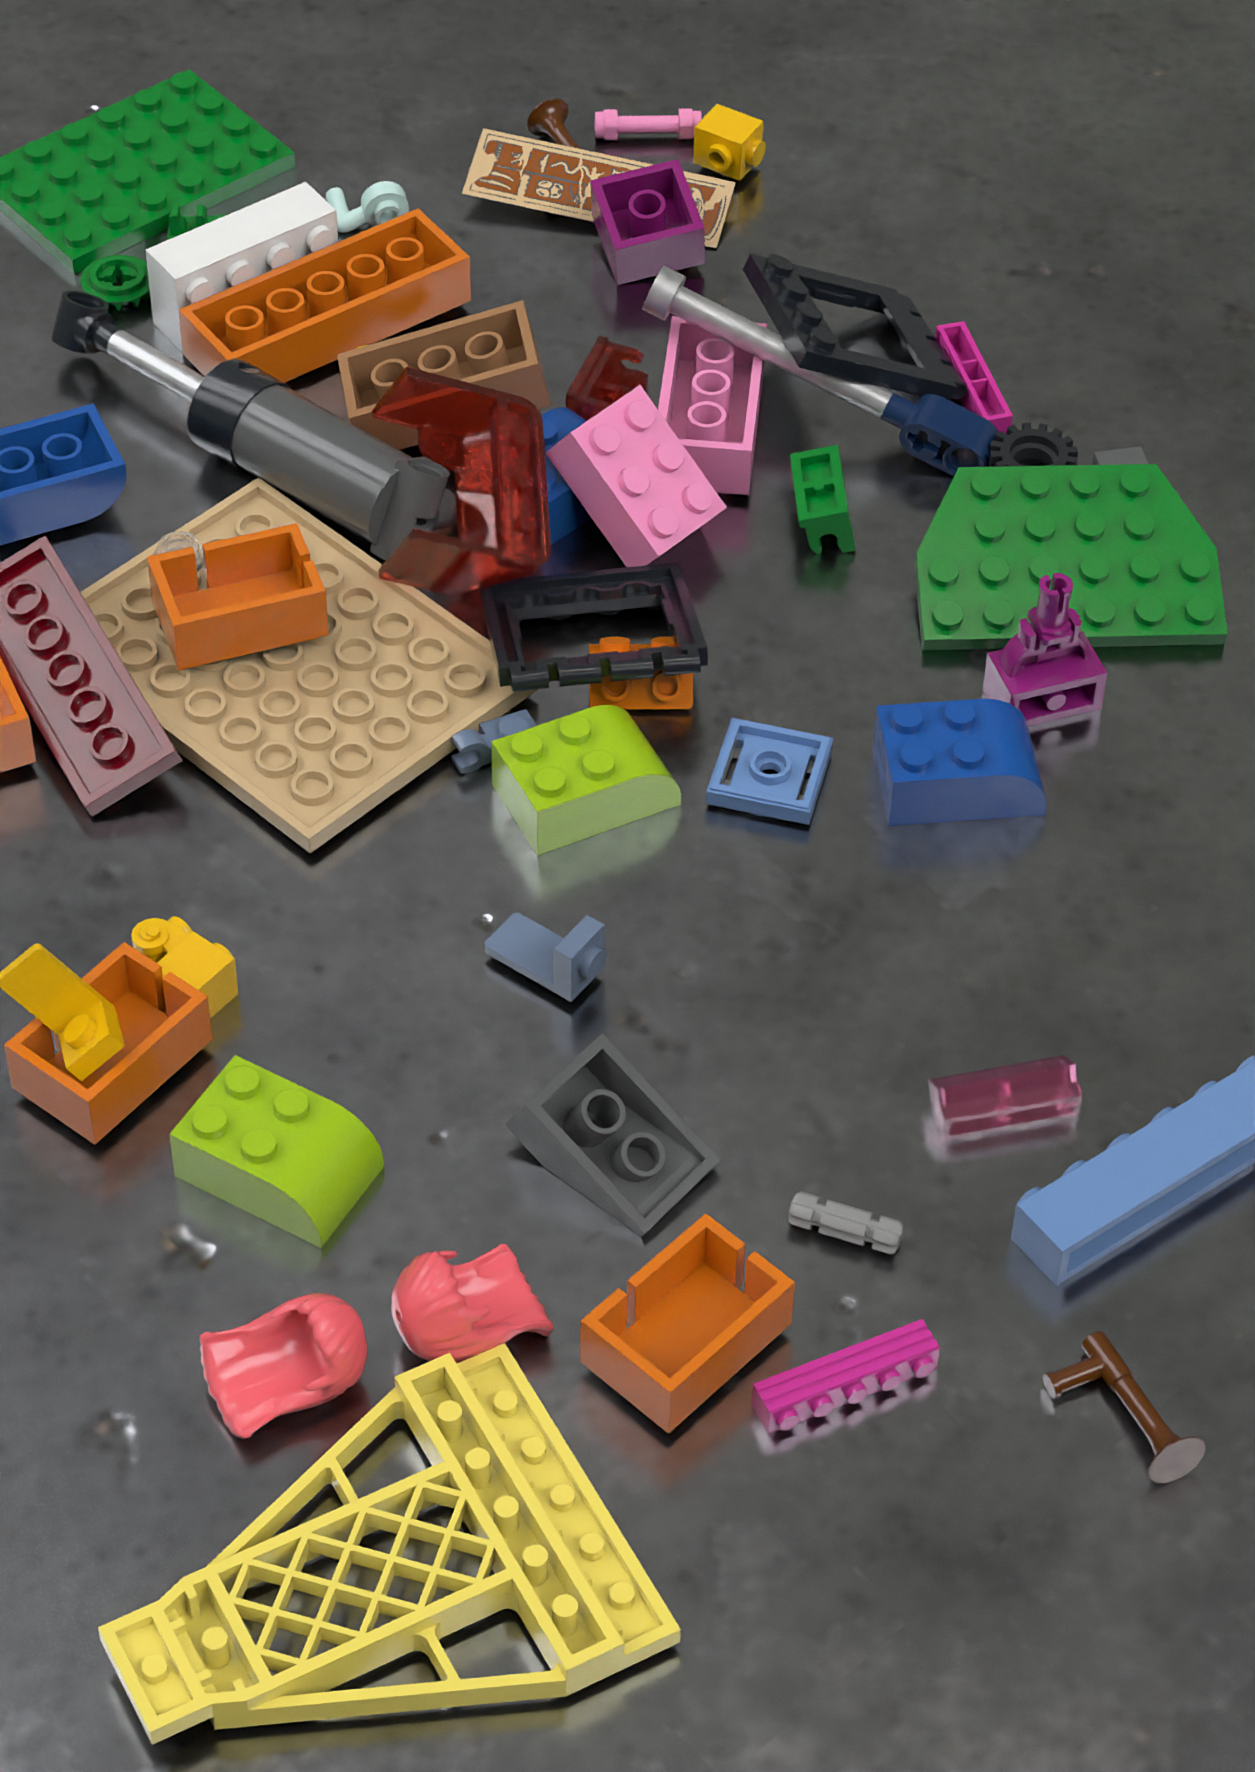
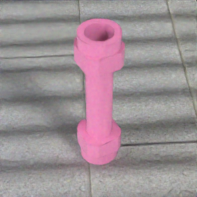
(609, 125)

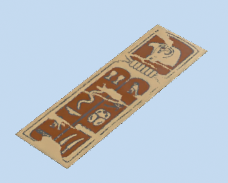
(559, 177)

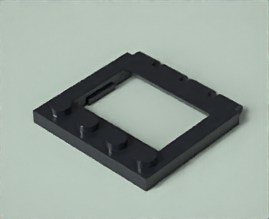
(786, 296)
(588, 592)

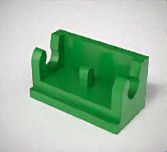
(822, 497)

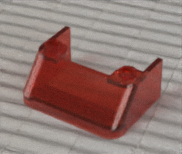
(499, 480)

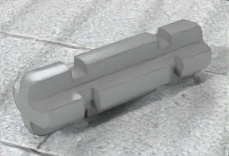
(845, 1222)

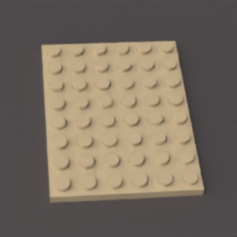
(320, 723)

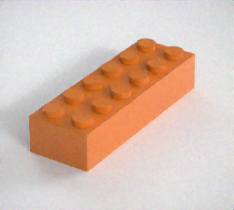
(331, 300)

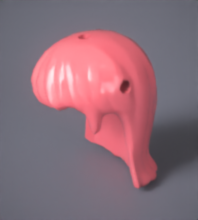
(464, 1305)
(284, 1361)

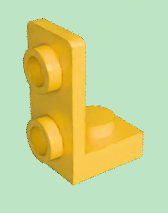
(66, 1005)

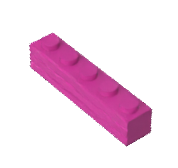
(982, 391)
(845, 1376)

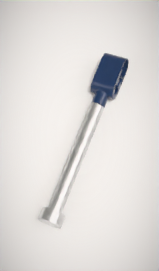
(930, 428)

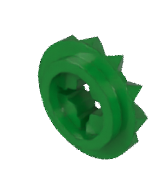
(101, 275)

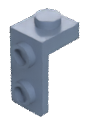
(545, 957)

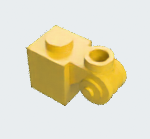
(190, 957)

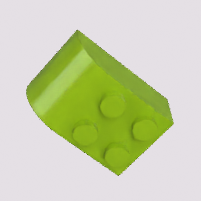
(580, 777)
(276, 1151)

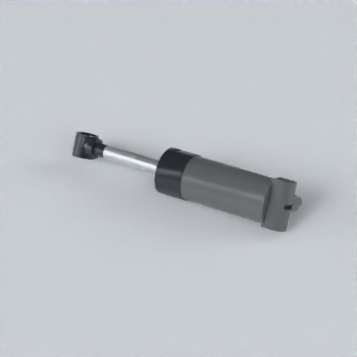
(280, 435)

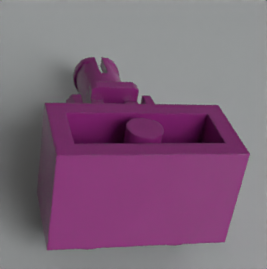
(1049, 663)

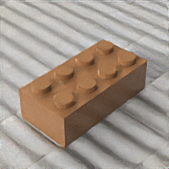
(481, 349)

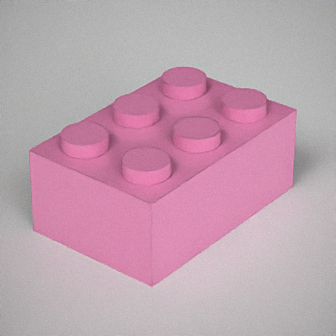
(635, 479)

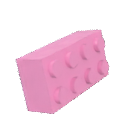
(713, 403)

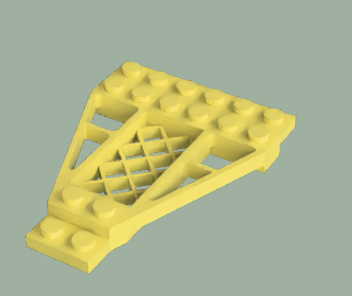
(528, 1517)

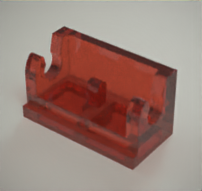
(604, 378)

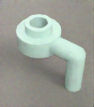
(378, 204)

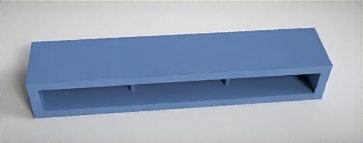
(1140, 1178)

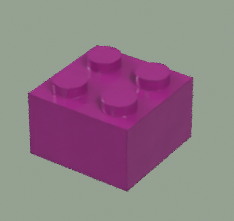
(647, 221)

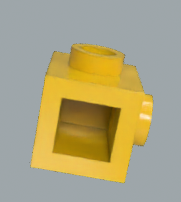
(728, 142)

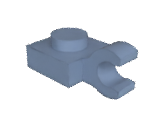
(476, 747)

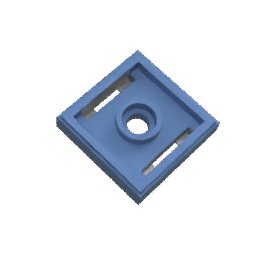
(773, 748)

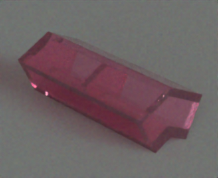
(1005, 1097)

